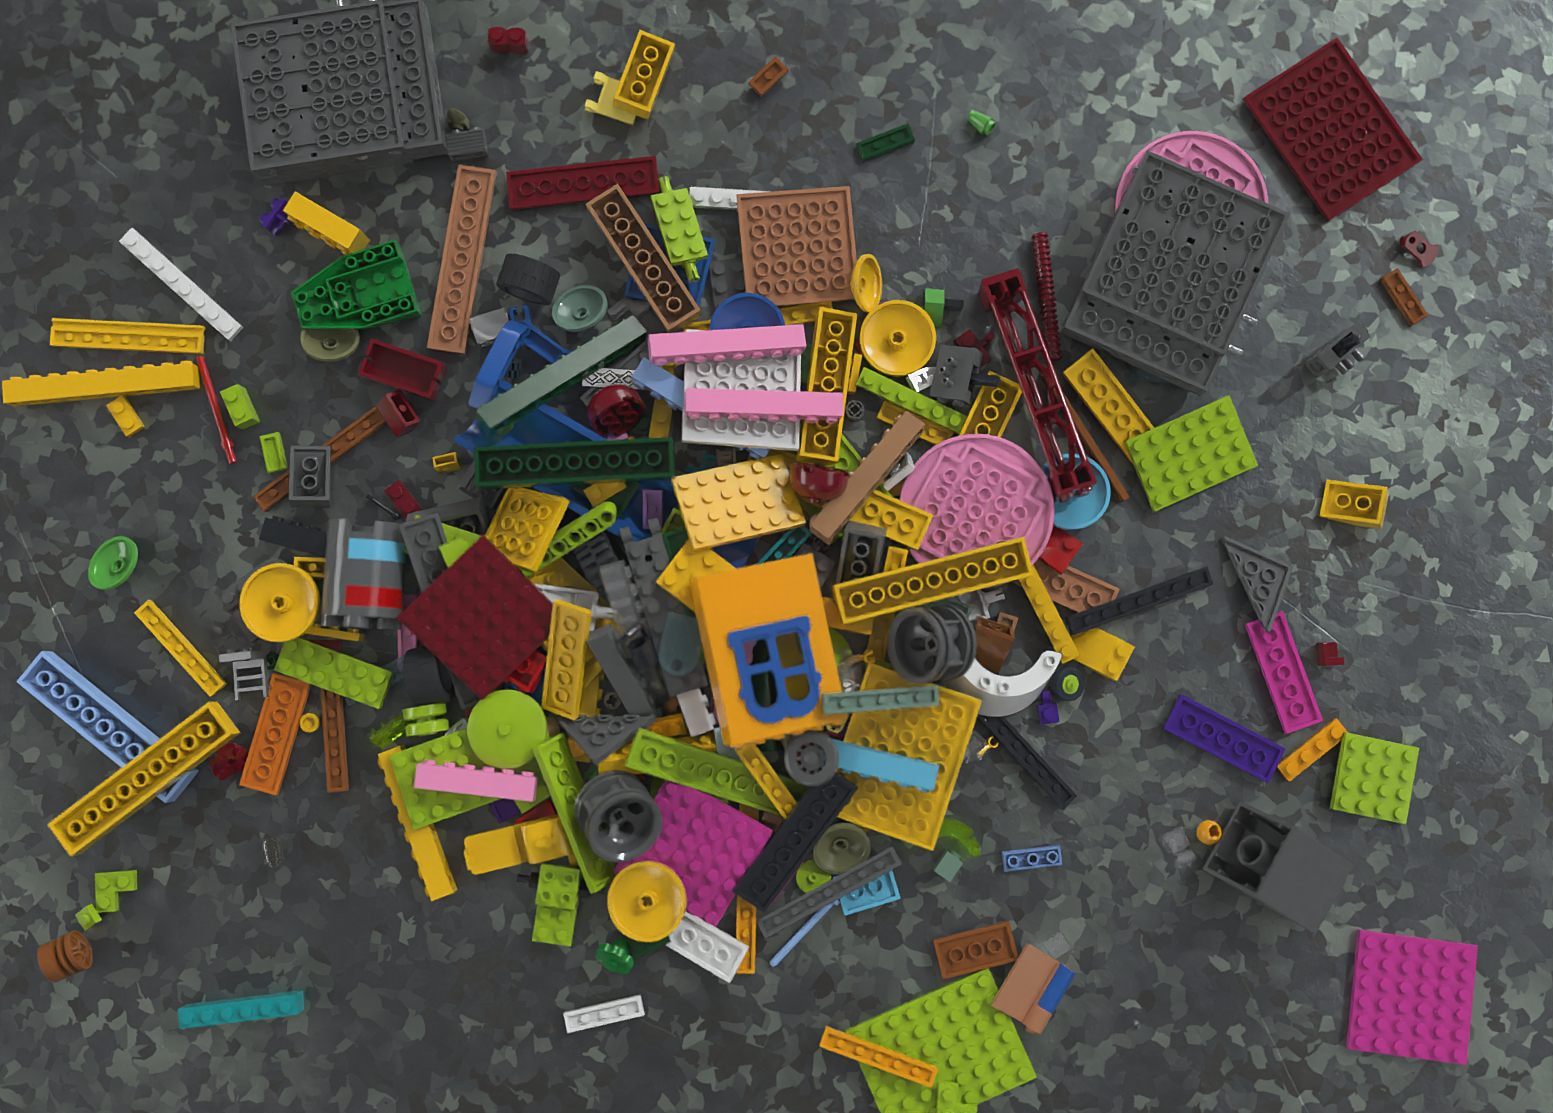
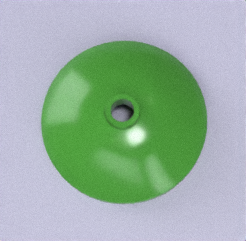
(113, 563)

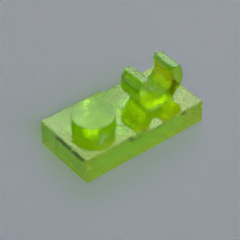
(389, 731)

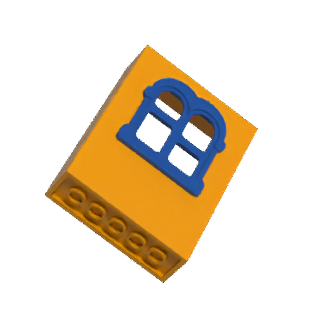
(759, 605)

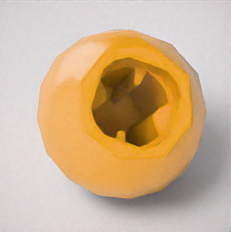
(1208, 832)

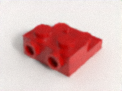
(528, 673)

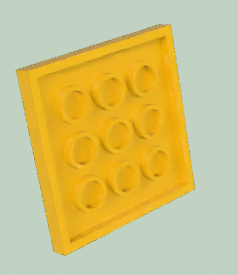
(526, 525)

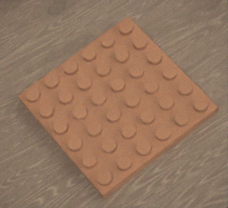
(798, 245)

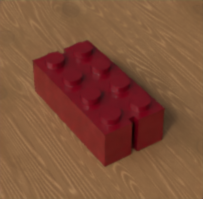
(403, 370)

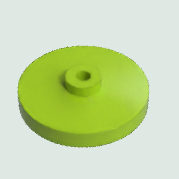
(811, 876)

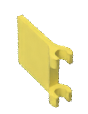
(605, 102)

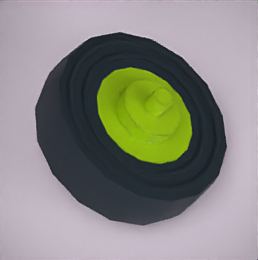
(1067, 683)

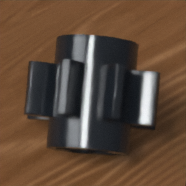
(818, 544)

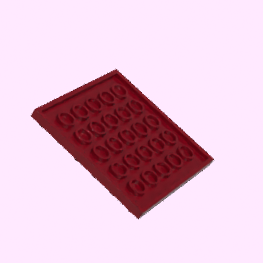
(480, 617)

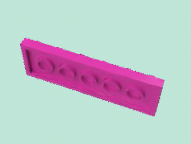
(1284, 674)

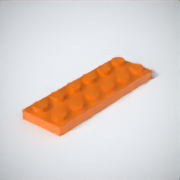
(275, 734)

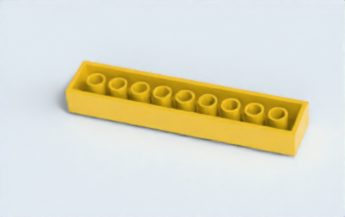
(932, 580)
(143, 778)

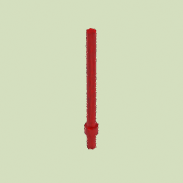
(227, 444)

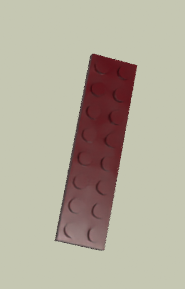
(581, 182)

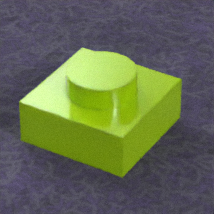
(88, 917)

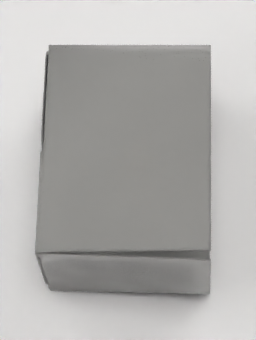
(488, 325)

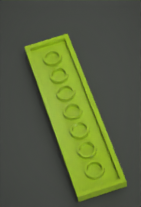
(564, 786)

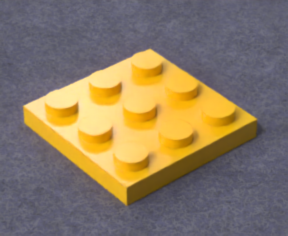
(687, 566)

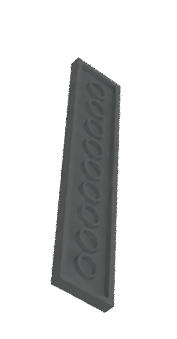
(422, 541)

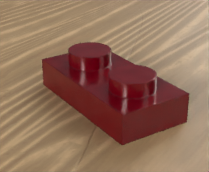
(402, 499)

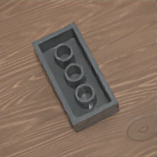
(860, 552)

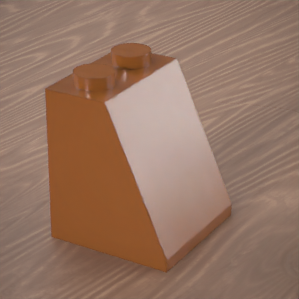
(992, 643)

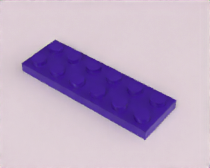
(1224, 738)

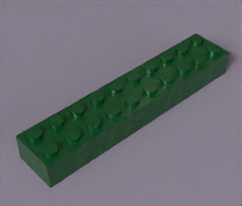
(574, 463)

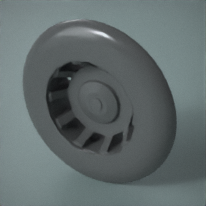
(811, 758)

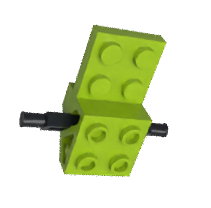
(556, 901)

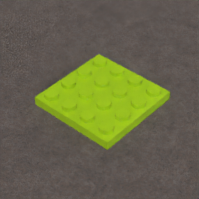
(1374, 778)

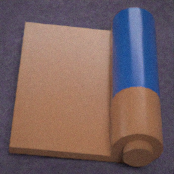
(1033, 988)

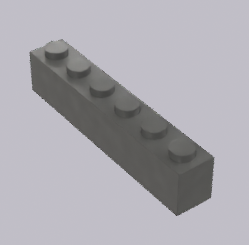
(622, 673)

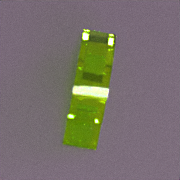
(960, 830)

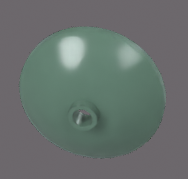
(579, 308)

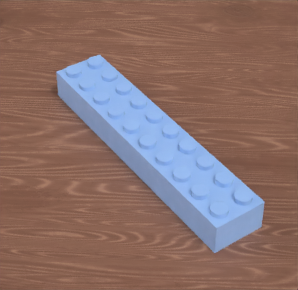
(92, 714)

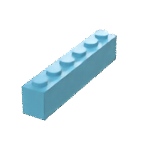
(886, 766)

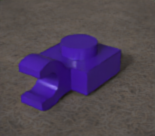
(1047, 711)

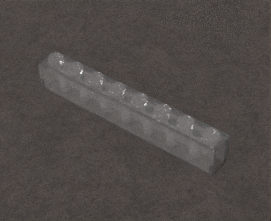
(627, 614)

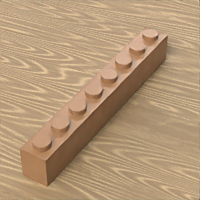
(867, 477)

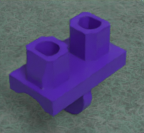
(277, 218)

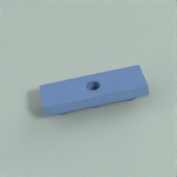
(1019, 859)

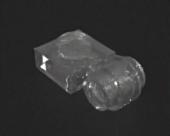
(1178, 841)

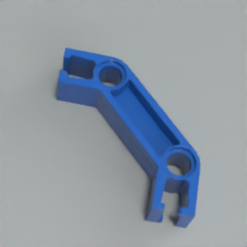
(537, 340)
(497, 363)

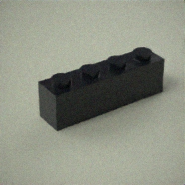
(294, 535)

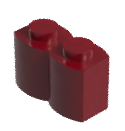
(508, 40)

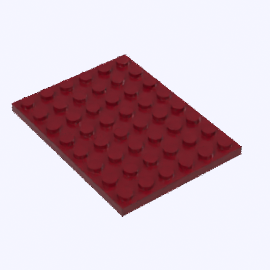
(1332, 129)

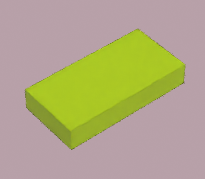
(273, 452)

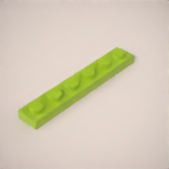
(910, 400)

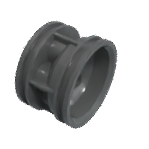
(951, 642)
(607, 800)

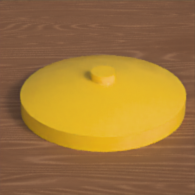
(897, 338)
(279, 602)
(647, 901)

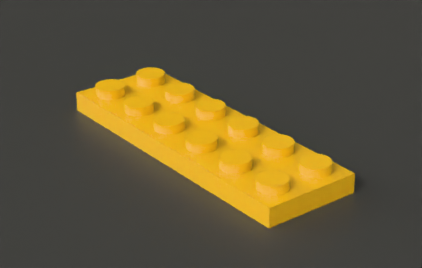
(1107, 399)
(566, 659)

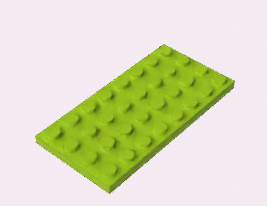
(429, 805)

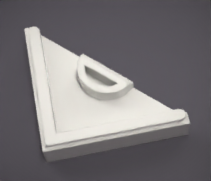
(900, 471)

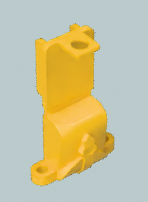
(519, 843)

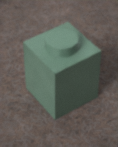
(948, 864)

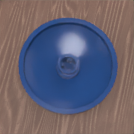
(746, 311)

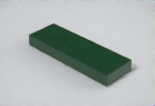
(885, 142)

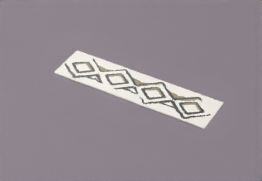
(606, 377)

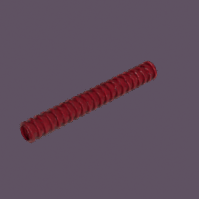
(1046, 294)

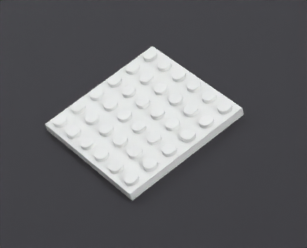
(765, 374)

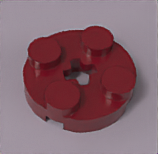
(222, 767)

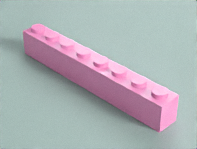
(726, 344)
(763, 404)

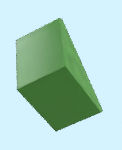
(934, 305)

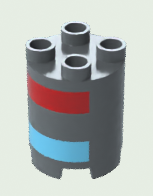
(363, 575)

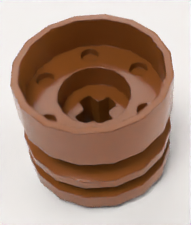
(64, 956)

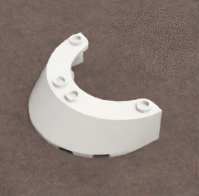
(1005, 694)

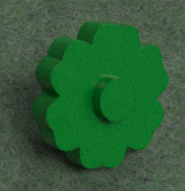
(615, 956)

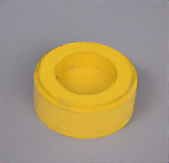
(310, 722)

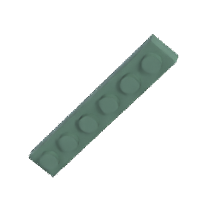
(880, 699)

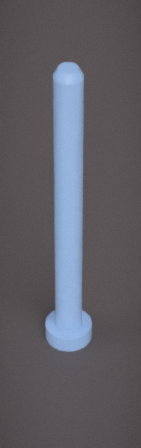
(800, 934)

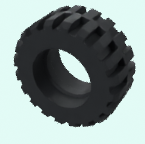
(599, 552)

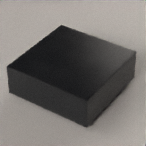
(953, 305)

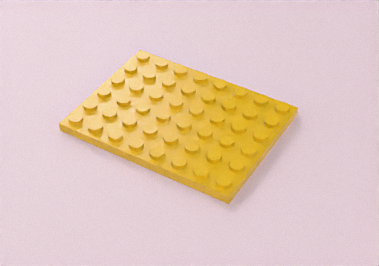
(922, 733)

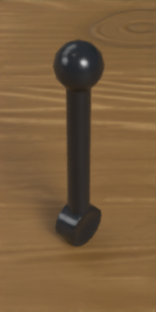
(396, 516)

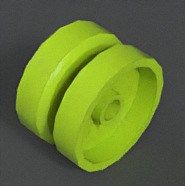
(425, 719)

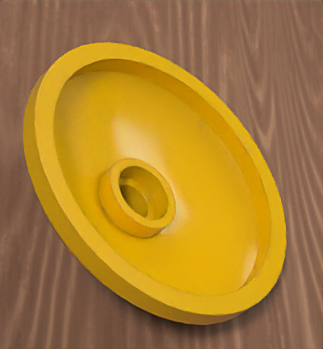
(866, 282)

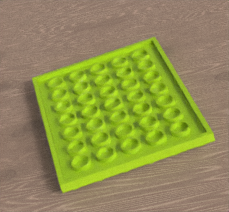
(956, 1033)

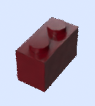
(398, 413)

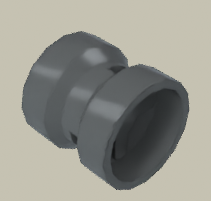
(854, 411)

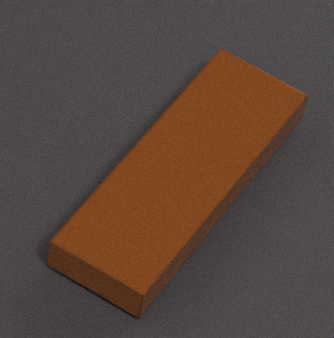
(1404, 297)

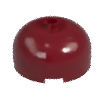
(614, 410)
(818, 481)

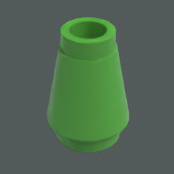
(981, 122)

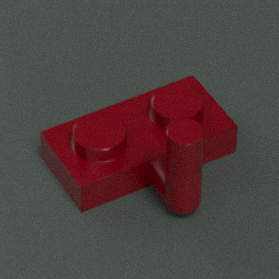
(969, 340)

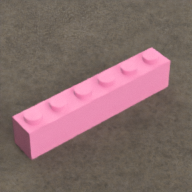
(476, 781)

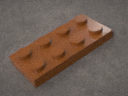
(975, 949)

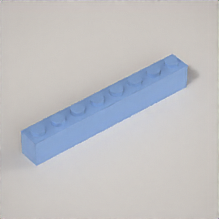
(670, 388)

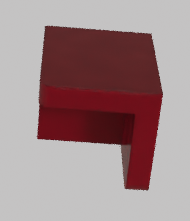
(1328, 654)

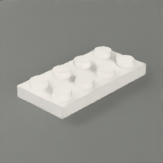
(708, 946)

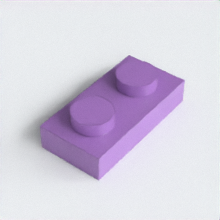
(653, 507)

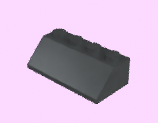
(465, 515)

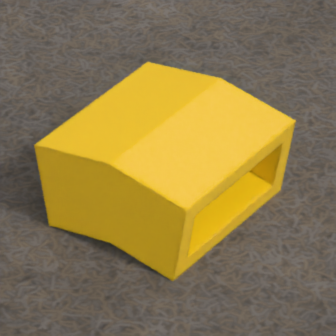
(447, 463)

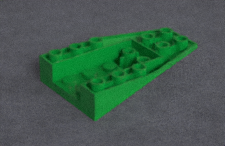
(359, 291)

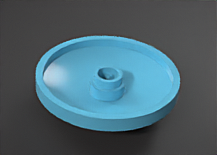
(1086, 510)

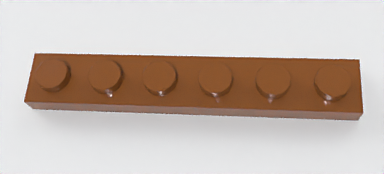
(334, 741)

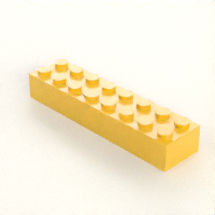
(827, 373)

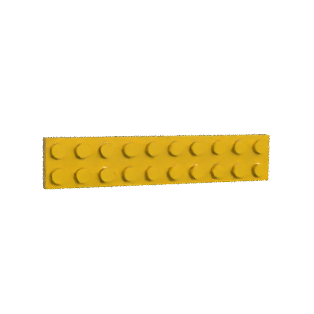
(903, 522)

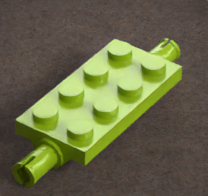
(679, 228)

